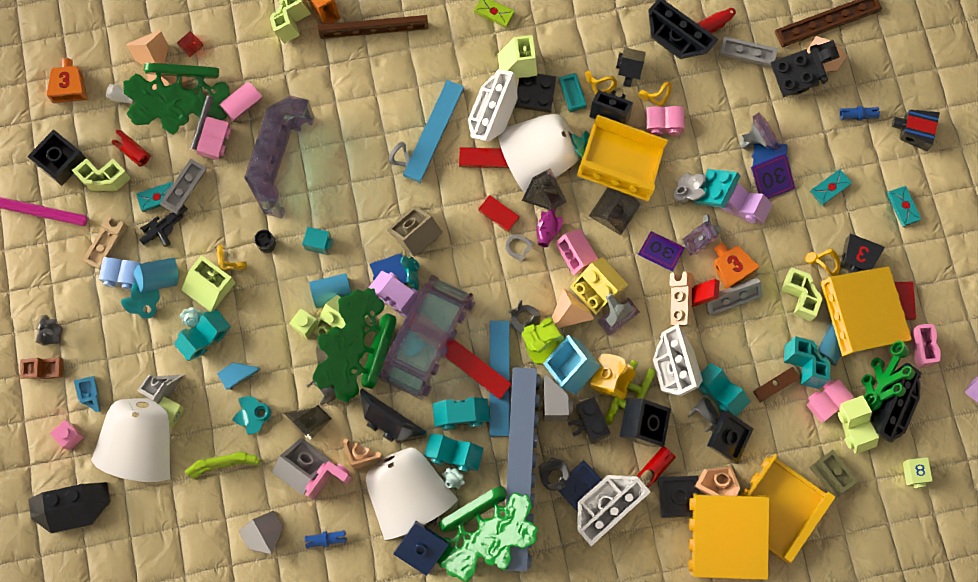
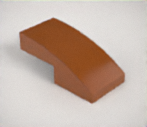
(41, 368)

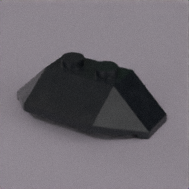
(678, 32)
(896, 412)
(388, 421)
(69, 506)

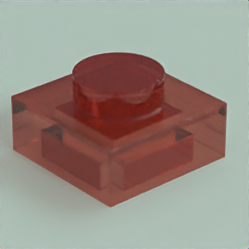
(190, 44)

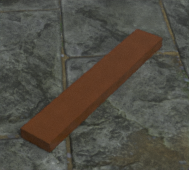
(826, 21)
(373, 26)

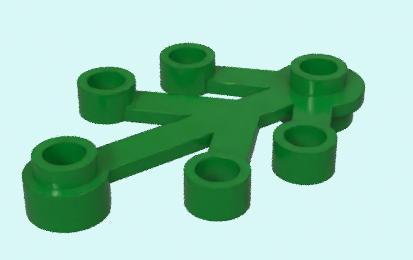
(875, 397)

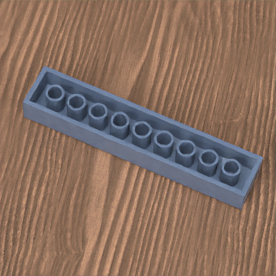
(520, 454)

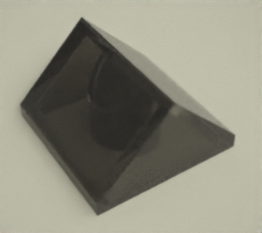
(615, 210)

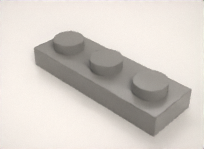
(747, 51)
(183, 186)
(735, 296)

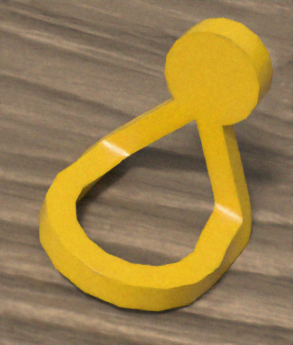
(590, 79)
(646, 96)
(220, 254)
(812, 258)

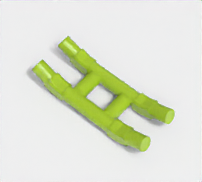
(641, 392)
(203, 465)

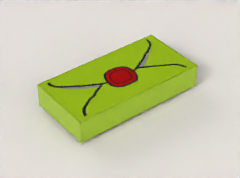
(494, 12)

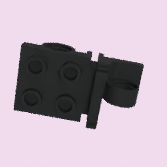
(804, 69)

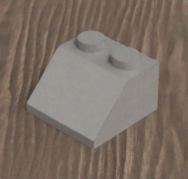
(555, 402)
(299, 465)

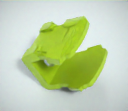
(541, 340)

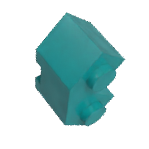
(194, 341)
(804, 354)
(722, 391)
(450, 413)
(453, 452)

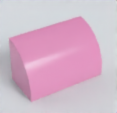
(240, 101)
(576, 251)

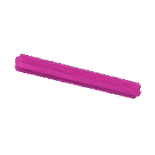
(44, 212)

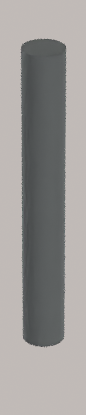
(205, 112)

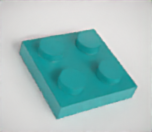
(718, 187)

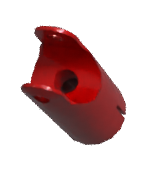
(717, 20)
(131, 149)
(658, 464)

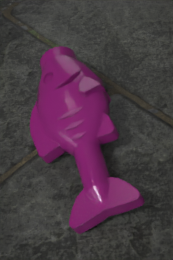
(548, 227)

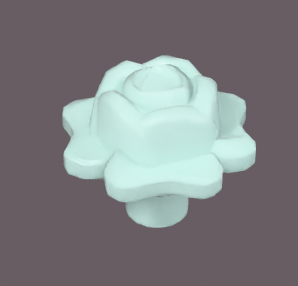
(190, 316)
(453, 478)

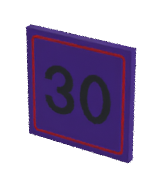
(773, 176)
(661, 251)

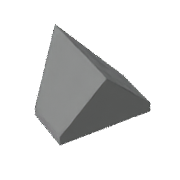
(159, 386)
(262, 533)

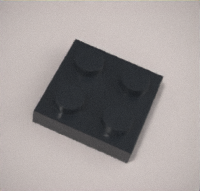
(536, 93)
(730, 437)
(676, 495)

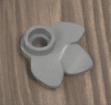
(689, 187)

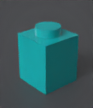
(317, 240)

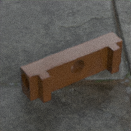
(769, 389)

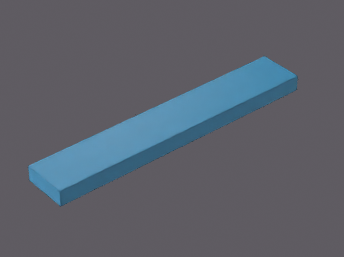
(433, 131)
(500, 363)

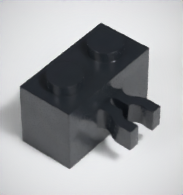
(630, 64)
(611, 107)
(592, 421)

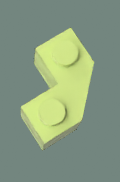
(286, 17)
(108, 178)
(801, 285)
(857, 426)

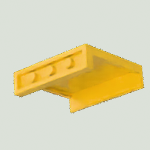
(622, 158)
(865, 310)
(793, 506)
(729, 536)

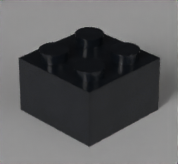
(56, 157)
(645, 422)

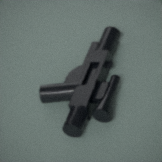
(161, 228)

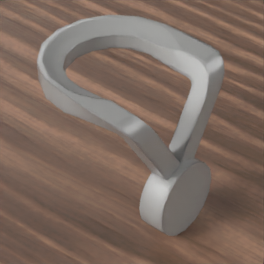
(391, 157)
(517, 256)

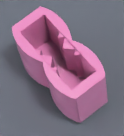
(665, 120)
(213, 138)
(924, 341)
(829, 401)

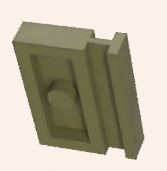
(833, 474)

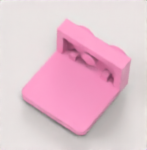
(325, 472)

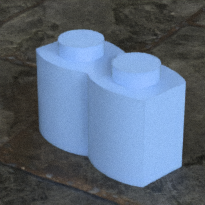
(118, 273)

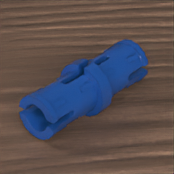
(859, 113)
(325, 539)

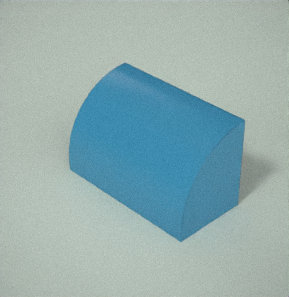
(156, 275)
(327, 288)
(830, 347)

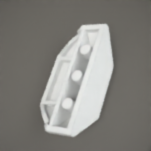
(493, 106)
(676, 363)
(608, 504)

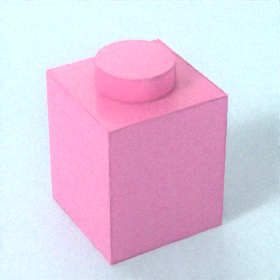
(67, 435)

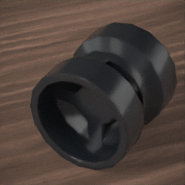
(263, 237)

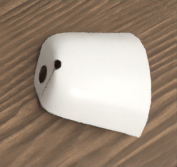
(537, 146)
(135, 445)
(406, 492)

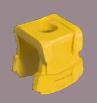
(612, 376)

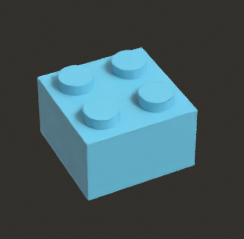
(571, 364)

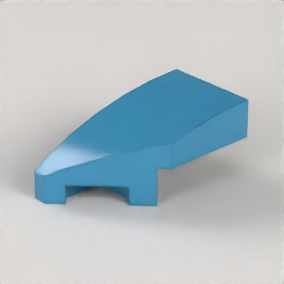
(236, 373)
(88, 392)

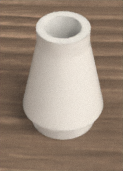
(116, 93)

